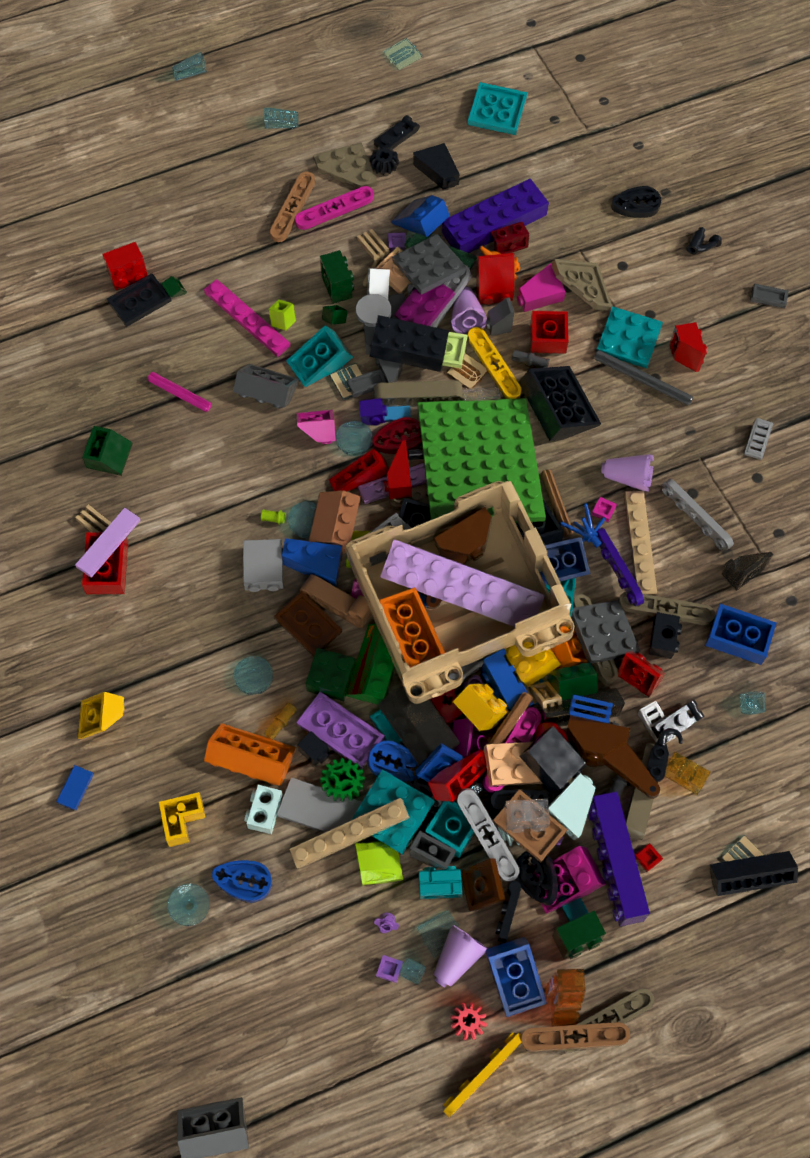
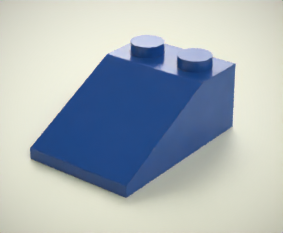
(423, 215)
(516, 976)

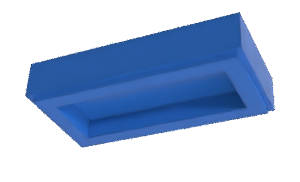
(75, 787)

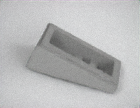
(763, 428)

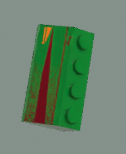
(372, 670)

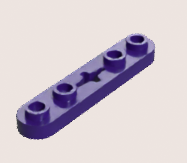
(623, 574)

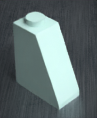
(573, 804)

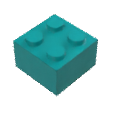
(451, 827)

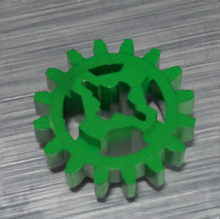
(340, 772)

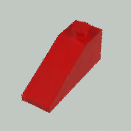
(363, 470)
(399, 475)
(458, 776)

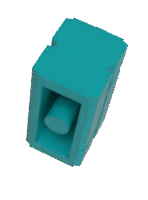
(440, 883)

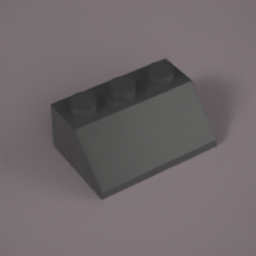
(265, 385)
(212, 1129)

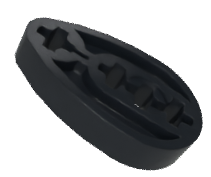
(640, 210)
(547, 878)

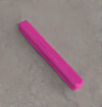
(179, 391)

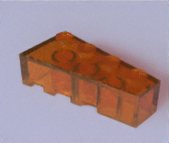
(566, 995)

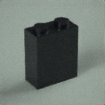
(552, 760)

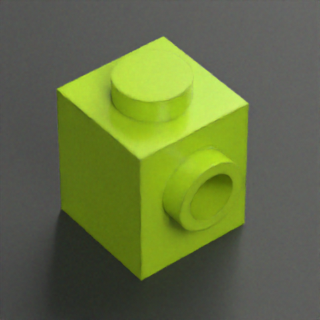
(282, 315)

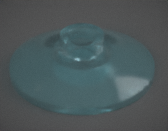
(181, 897)

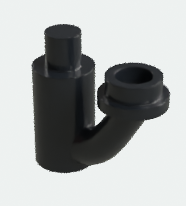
(695, 243)

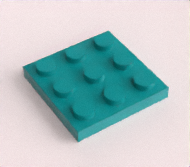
(497, 108)
(630, 337)
(386, 790)

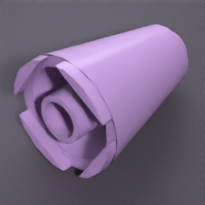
(467, 312)
(630, 470)
(457, 956)

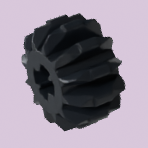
(384, 160)

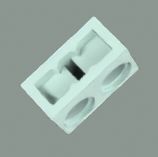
(268, 809)

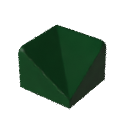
(174, 287)
(334, 314)

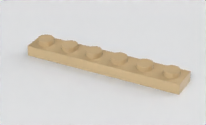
(640, 542)
(349, 833)

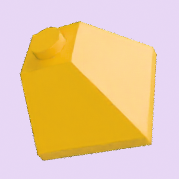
(99, 713)

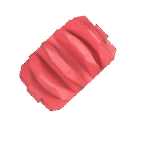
(463, 1015)

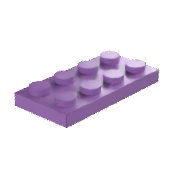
(340, 729)

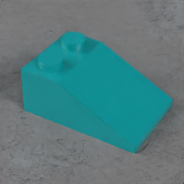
(319, 357)

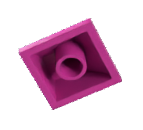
(318, 425)

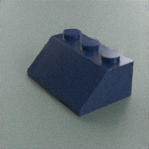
(567, 559)

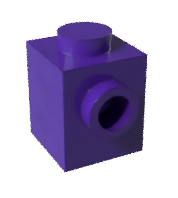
(373, 412)

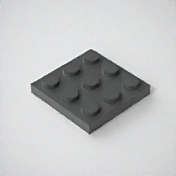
(429, 264)
(603, 631)

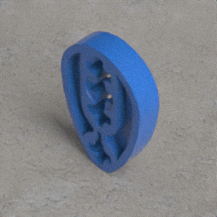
(395, 752)
(243, 892)

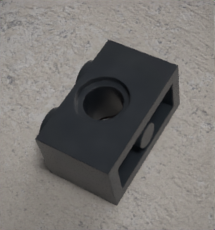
(665, 646)

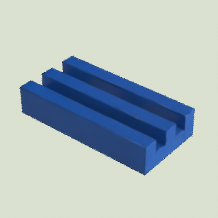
(607, 712)

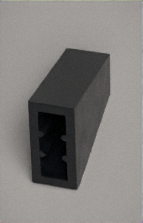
(437, 165)

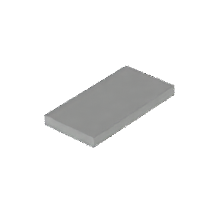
(312, 808)

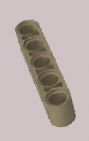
(411, 393)
(639, 805)

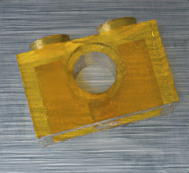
(686, 773)

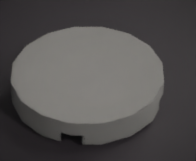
(370, 307)

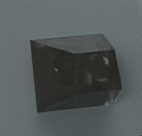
(745, 568)

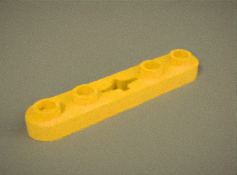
(486, 351)
(469, 1088)

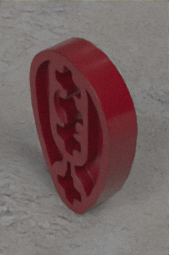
(398, 427)

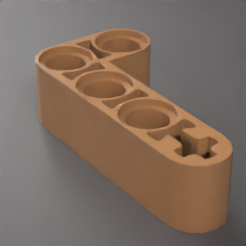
(336, 601)

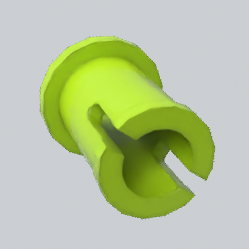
(273, 516)

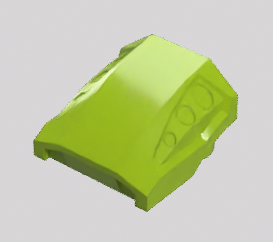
(378, 863)

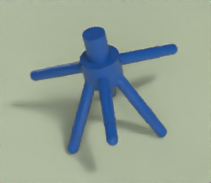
(588, 534)

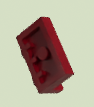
(510, 238)

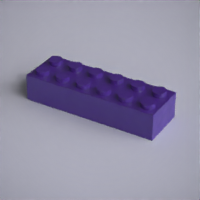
(474, 225)
(618, 860)

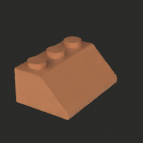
(334, 518)

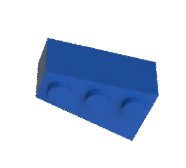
(313, 558)
(502, 679)

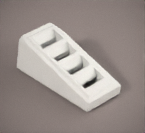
(647, 720)

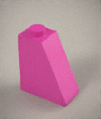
(541, 290)

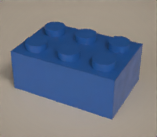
(741, 634)

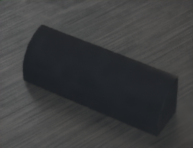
(753, 873)

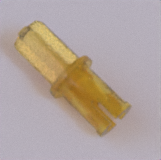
(280, 721)

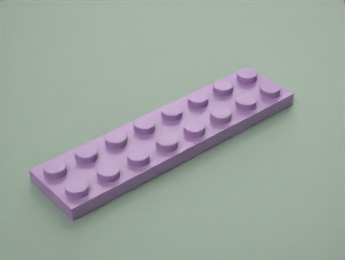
(460, 584)

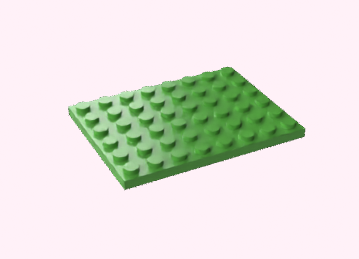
(477, 445)

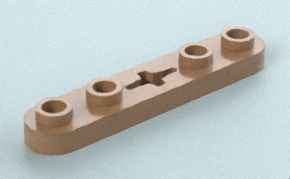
(285, 218)
(597, 1036)

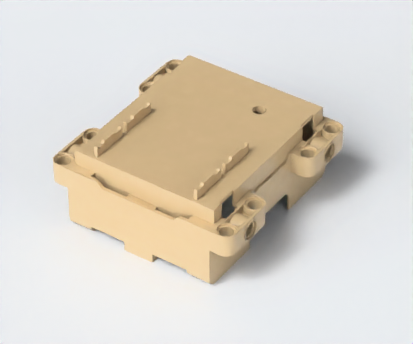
(464, 633)

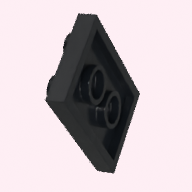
(139, 300)

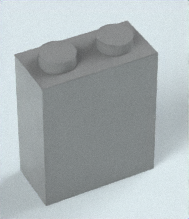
(263, 564)

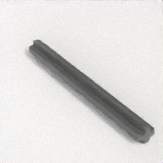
(643, 377)

